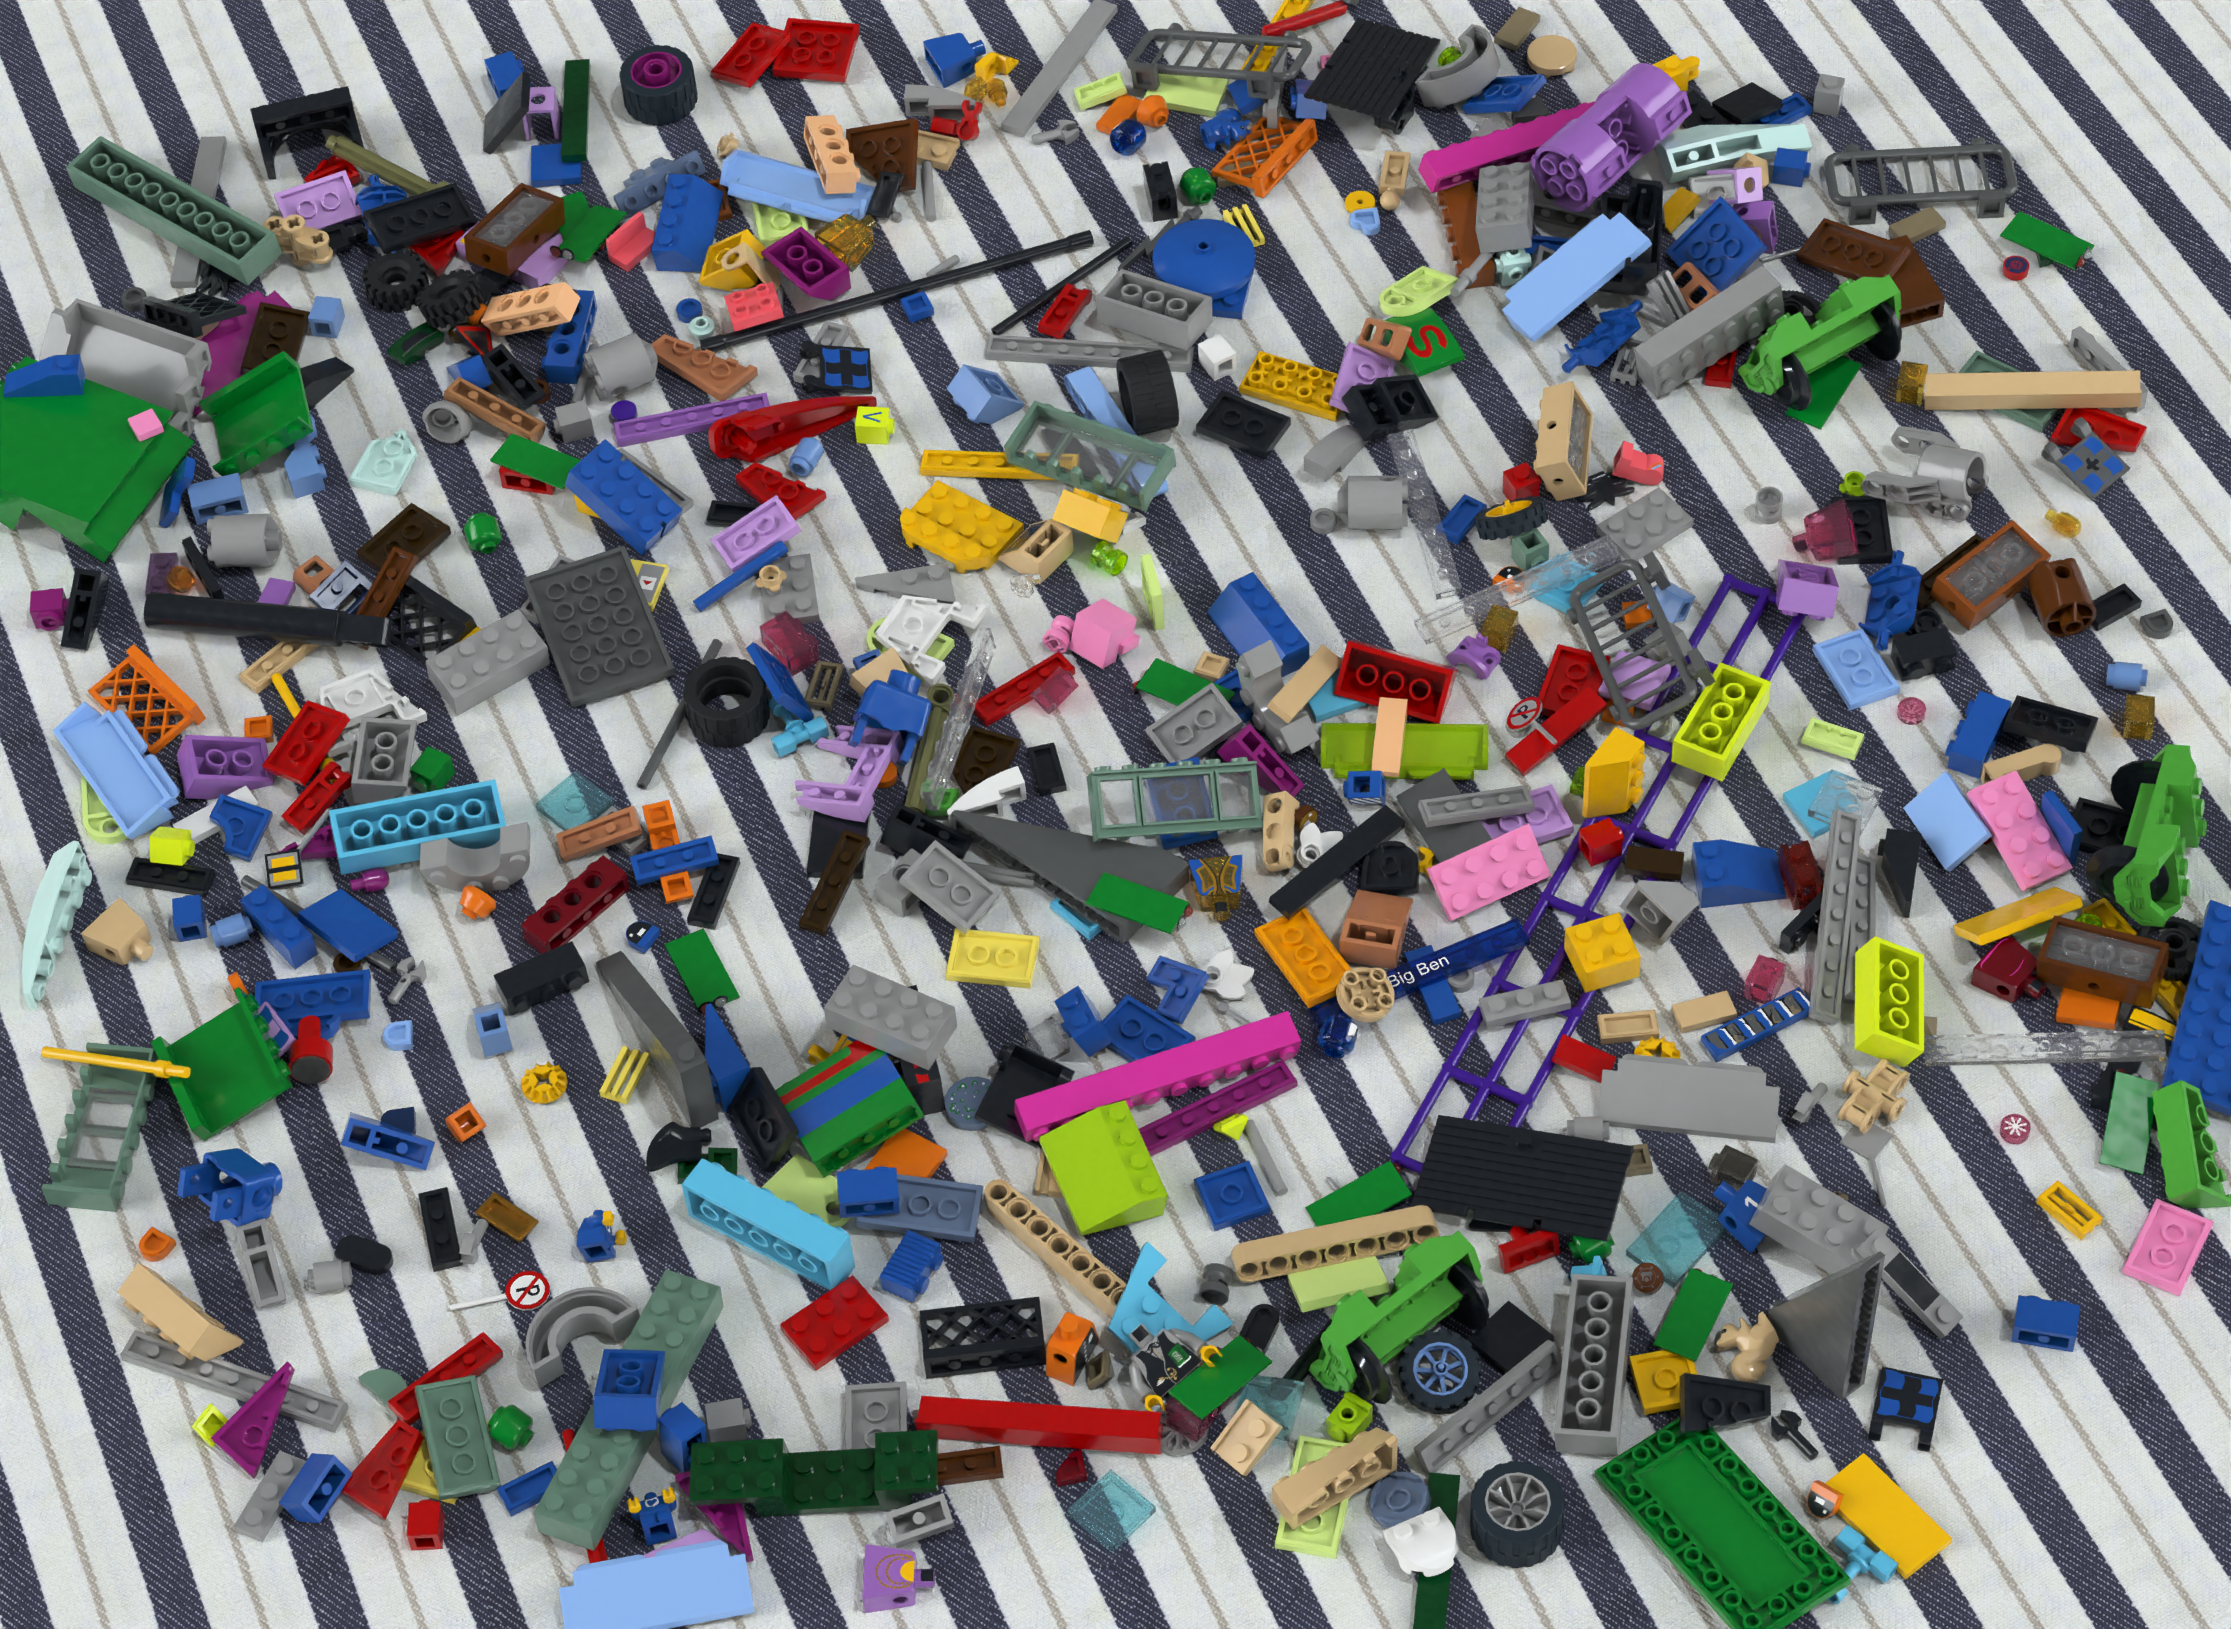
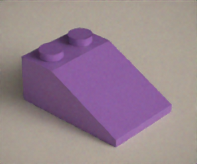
(1806, 589)
(221, 765)

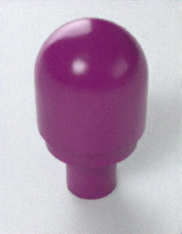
(371, 880)

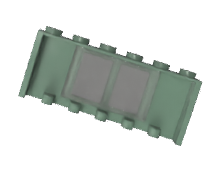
(102, 1132)

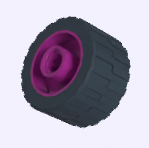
(658, 85)

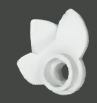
(1315, 843)
(1228, 975)

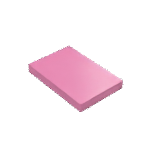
(2167, 1247)

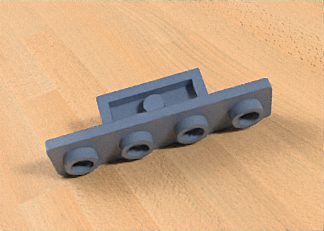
(650, 184)

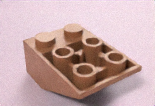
(1375, 929)

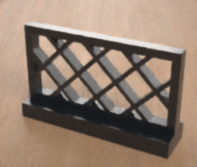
(189, 312)
(435, 606)
(984, 1354)

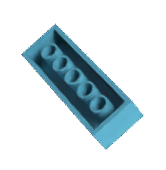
(394, 828)
(768, 1224)

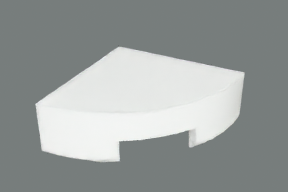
(1133, 521)

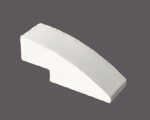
(992, 794)

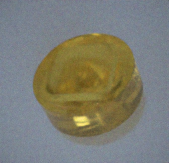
(976, 89)

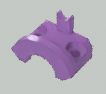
(1476, 654)

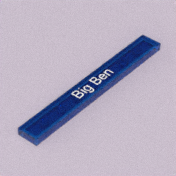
(1442, 964)

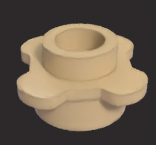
(727, 145)
(770, 578)

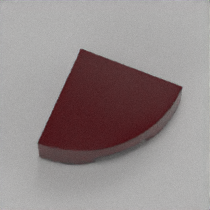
(1071, 1470)

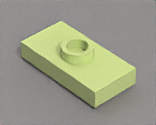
(1100, 91)
(1832, 738)

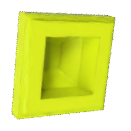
(1232, 1126)
(209, 1423)

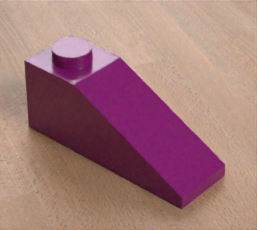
(1271, 770)

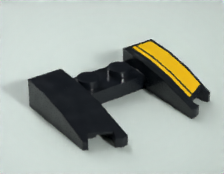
(2137, 1020)

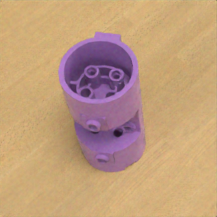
(1610, 136)

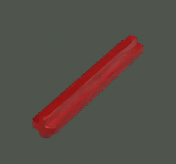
(1305, 19)

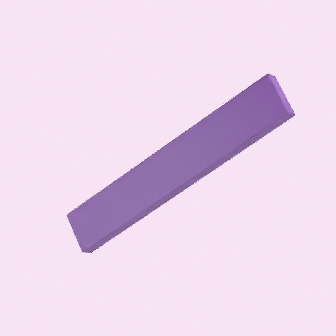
(683, 420)

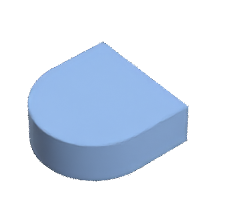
(399, 1035)

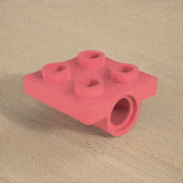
(753, 306)

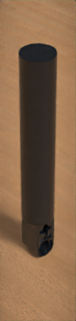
(265, 621)

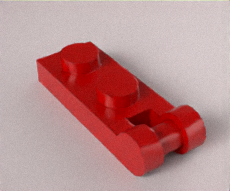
(1064, 311)
(317, 797)

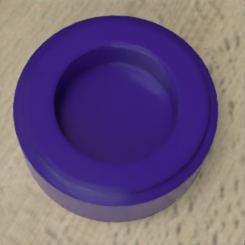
(623, 411)

